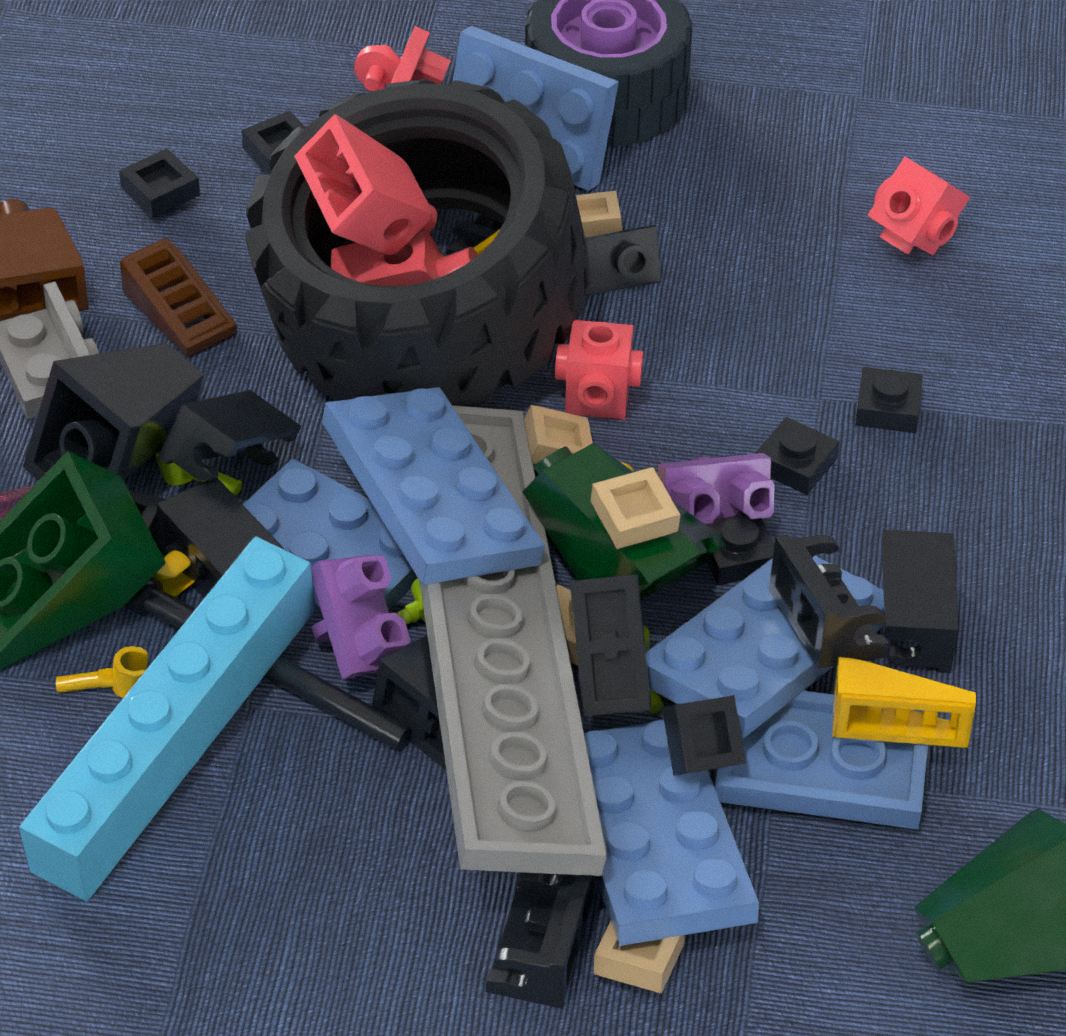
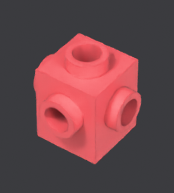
(917, 208)
(599, 357)

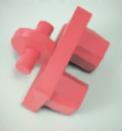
(381, 66)

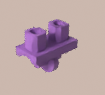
(721, 486)
(357, 613)

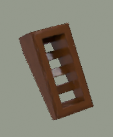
(163, 266)

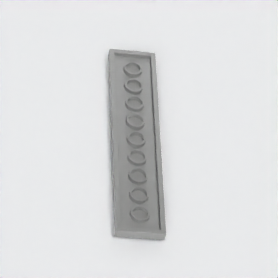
(511, 699)

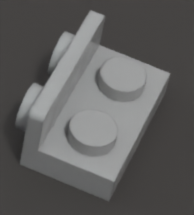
(36, 340)

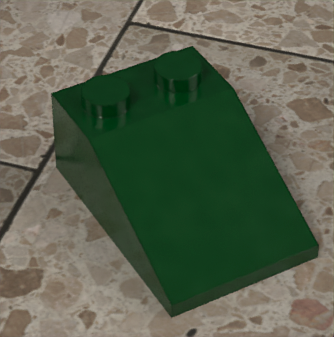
(69, 556)

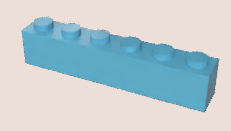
(168, 719)

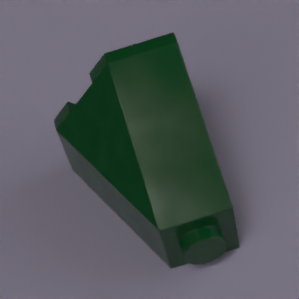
(564, 507)
(1003, 906)

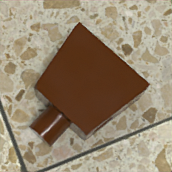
(34, 253)

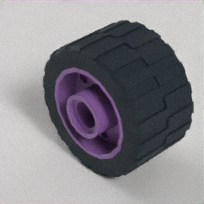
(628, 41)

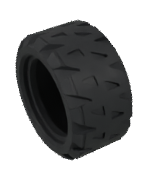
(455, 332)

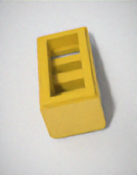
(881, 703)

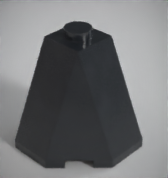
(111, 408)

